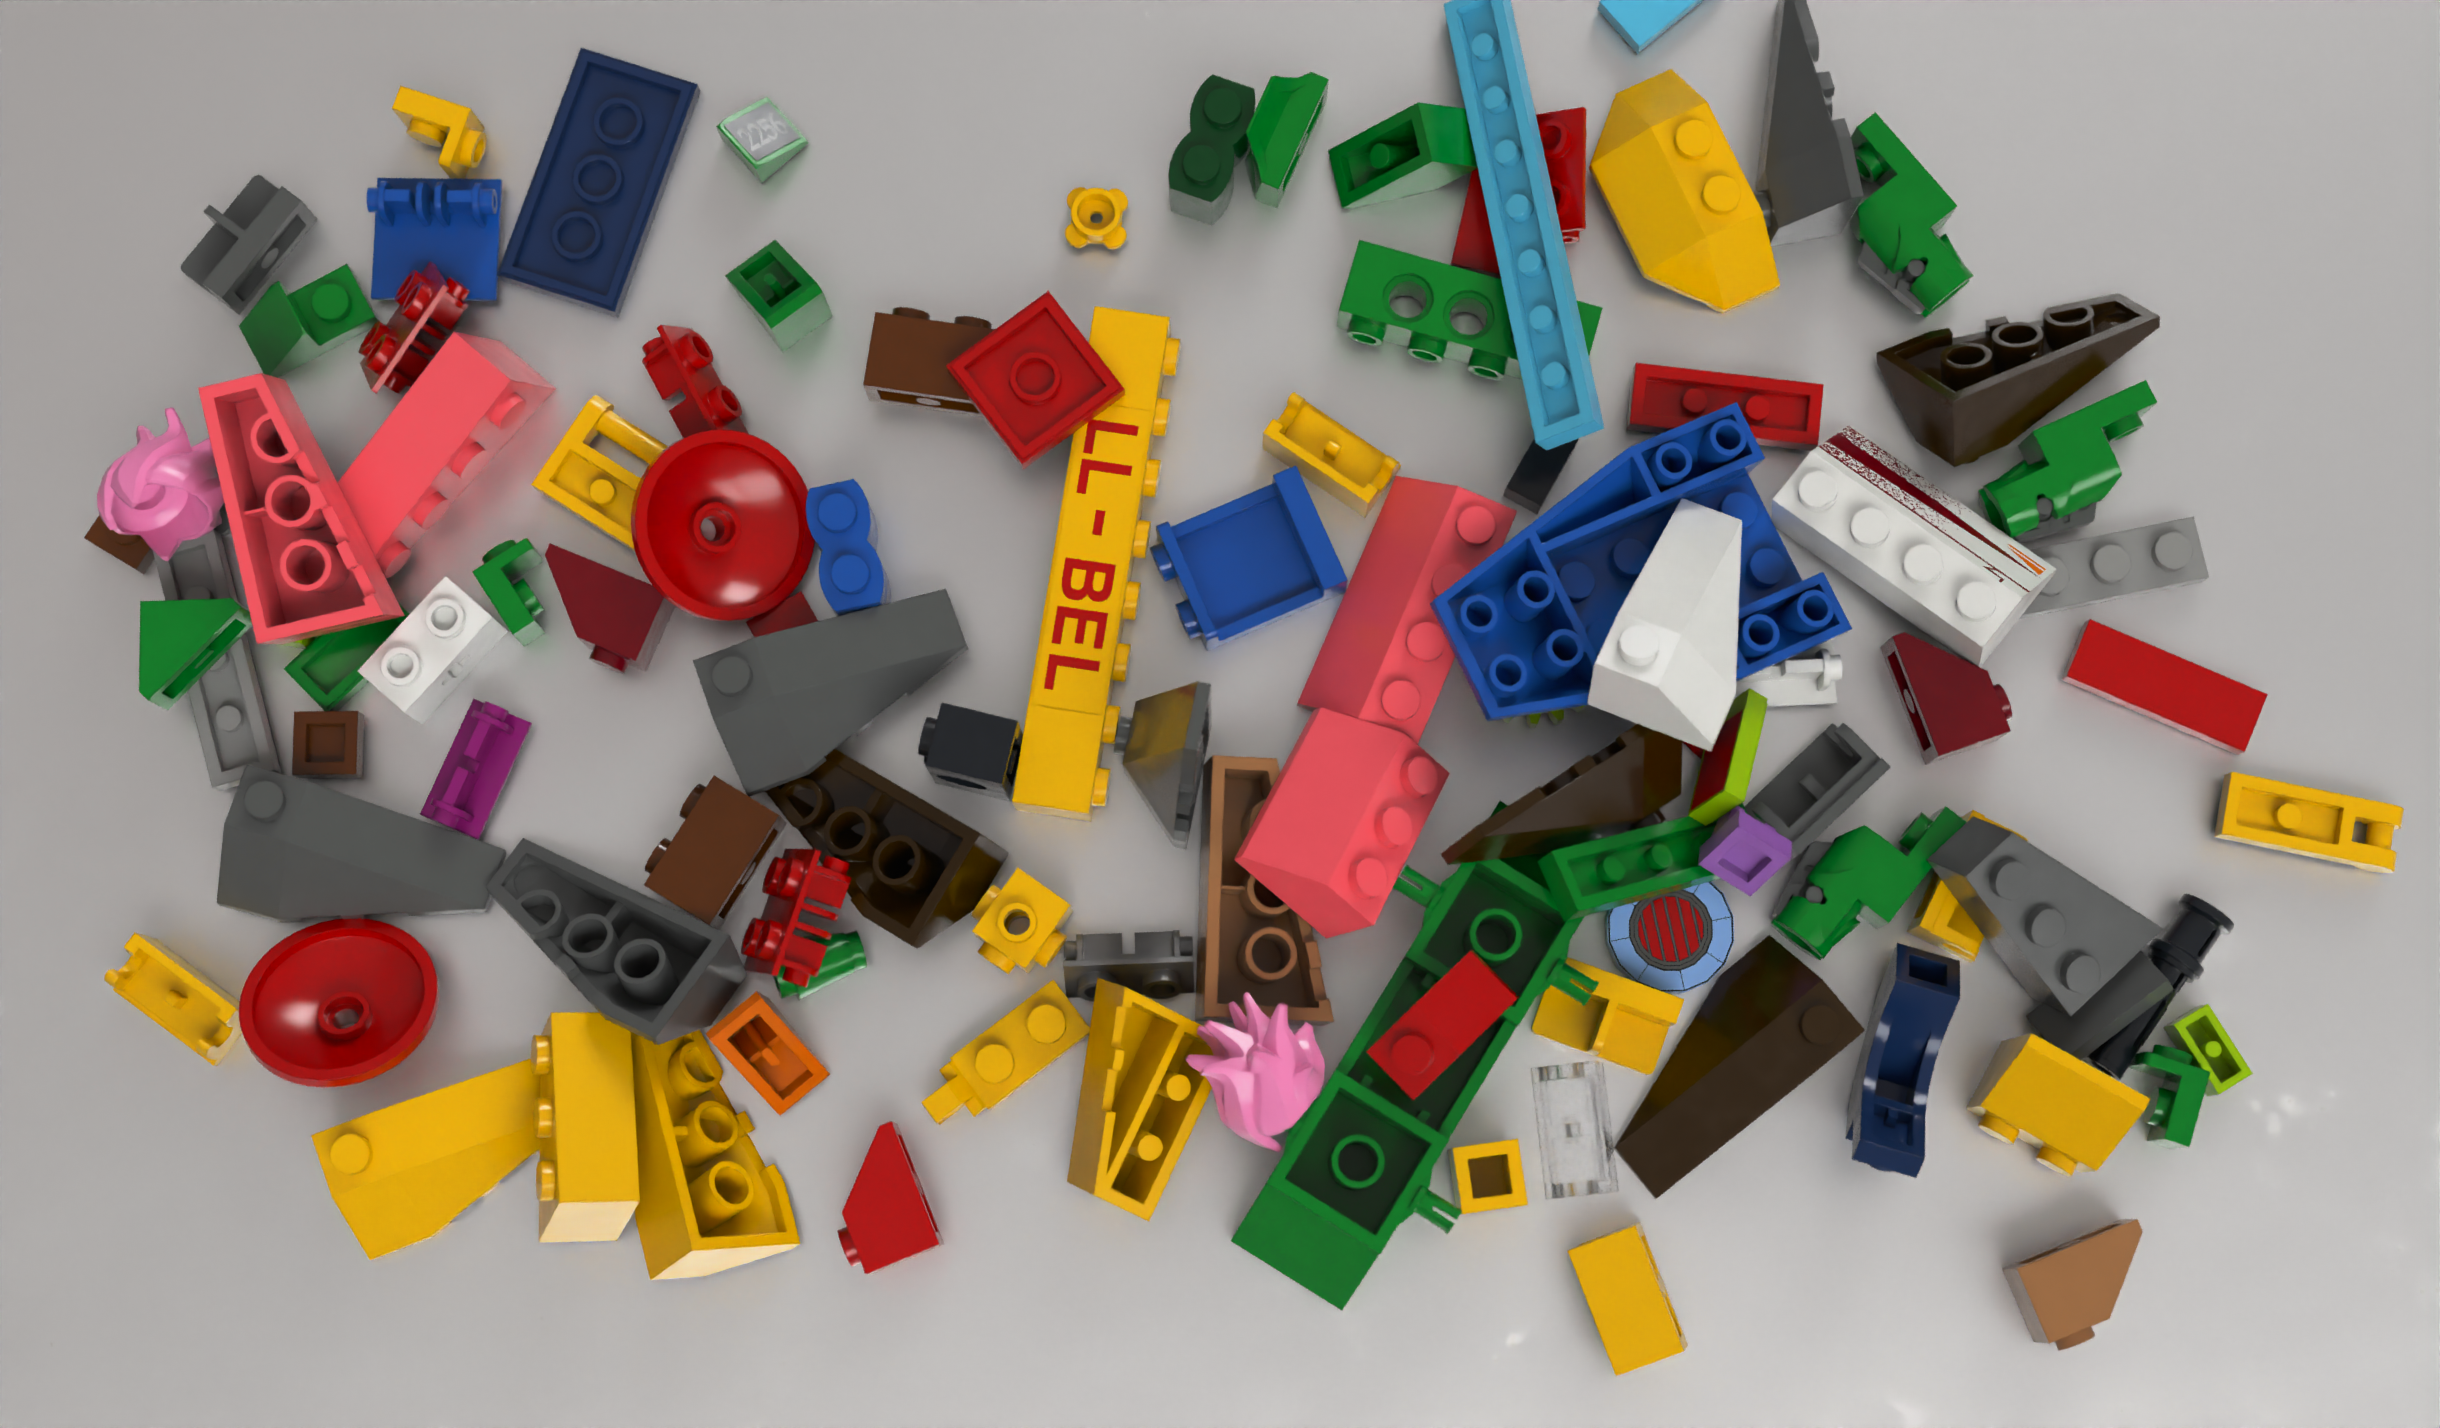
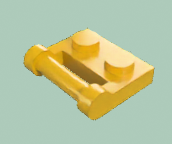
(591, 482)

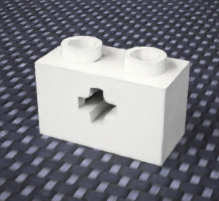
(432, 650)

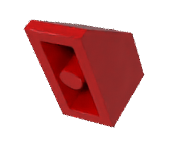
(1442, 1024)
(887, 1208)

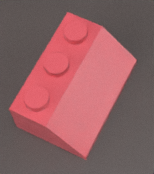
(1342, 820)

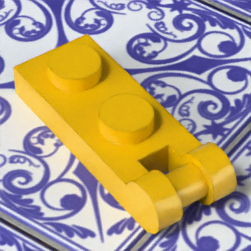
(2307, 821)

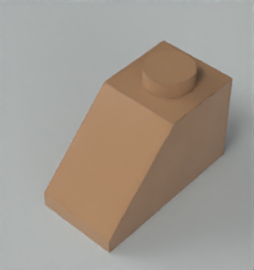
(2074, 1283)

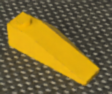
(700, 1177)

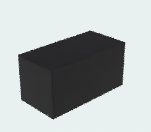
(1537, 474)

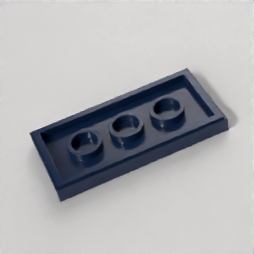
(599, 182)

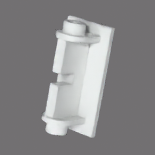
(1798, 680)

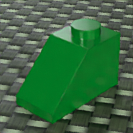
(1404, 155)

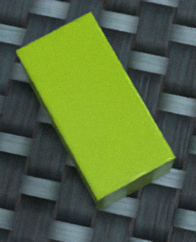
(2211, 1047)

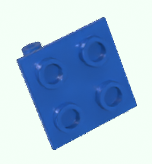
(438, 222)

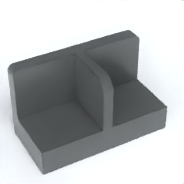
(248, 242)

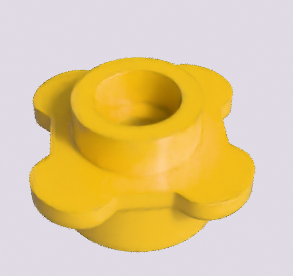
(1087, 202)

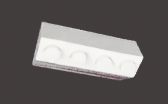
(1909, 544)

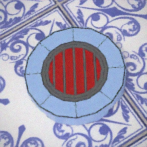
(1672, 938)

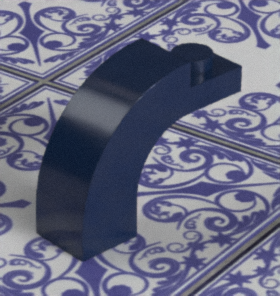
(1899, 1060)

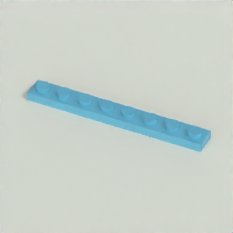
(1524, 222)

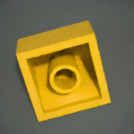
(2054, 1104)

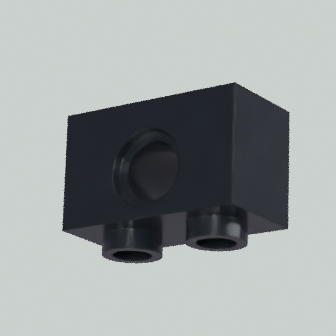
(972, 750)

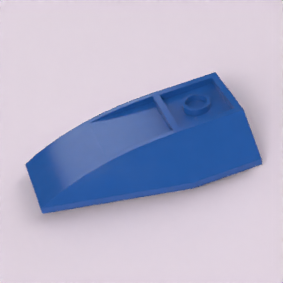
(1546, 599)

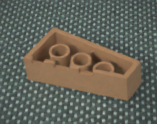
(1244, 930)

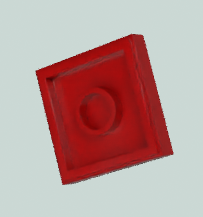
(1035, 380)

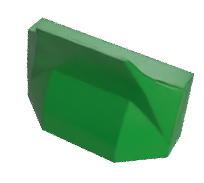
(1281, 132)

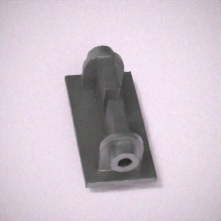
(1157, 969)

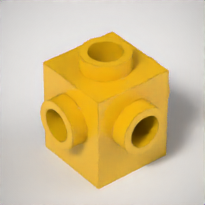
(1020, 899)

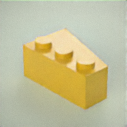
(1135, 1099)
(585, 1128)

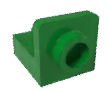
(516, 601)
(2177, 1103)

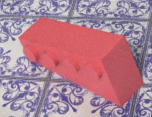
(438, 442)
(288, 519)

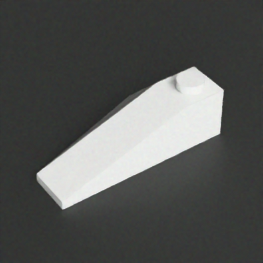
(1677, 632)

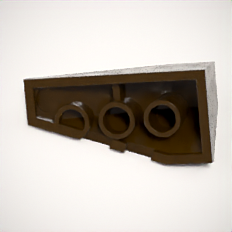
(1995, 384)
(1591, 800)
(906, 858)
(1745, 1050)

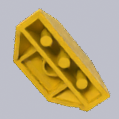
(1682, 196)

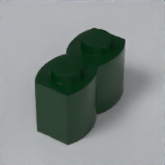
(1206, 157)

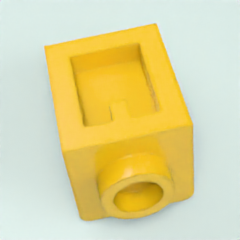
(436, 120)

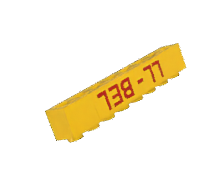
(1092, 574)

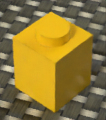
(1487, 1176)

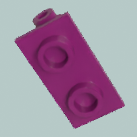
(476, 768)

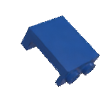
(1249, 561)

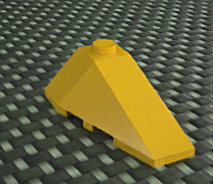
(428, 1158)

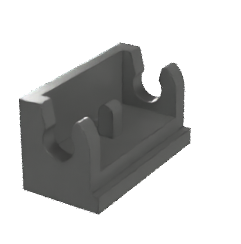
(1818, 786)

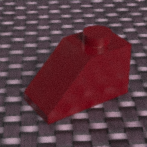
(610, 610)
(1945, 698)

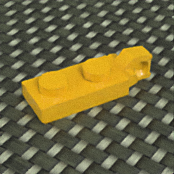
(1008, 1054)

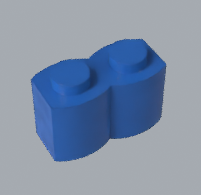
(848, 540)

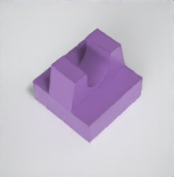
(1744, 851)

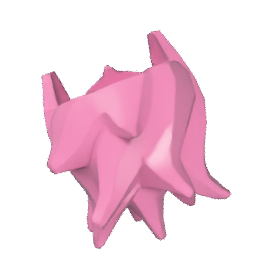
(162, 489)
(1260, 1071)

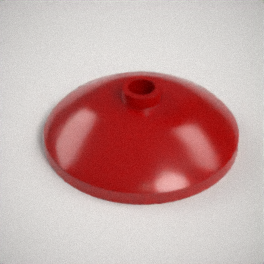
(757, 516)
(334, 978)

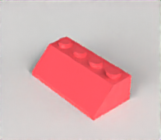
(1385, 643)

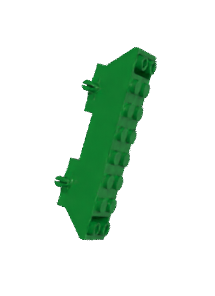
(1364, 1146)

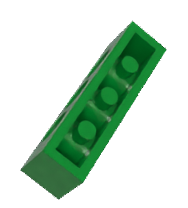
(1443, 291)

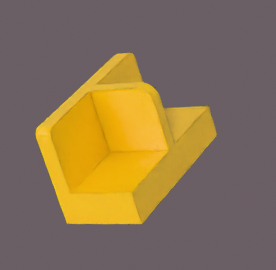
(1618, 1023)

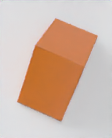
(768, 1052)

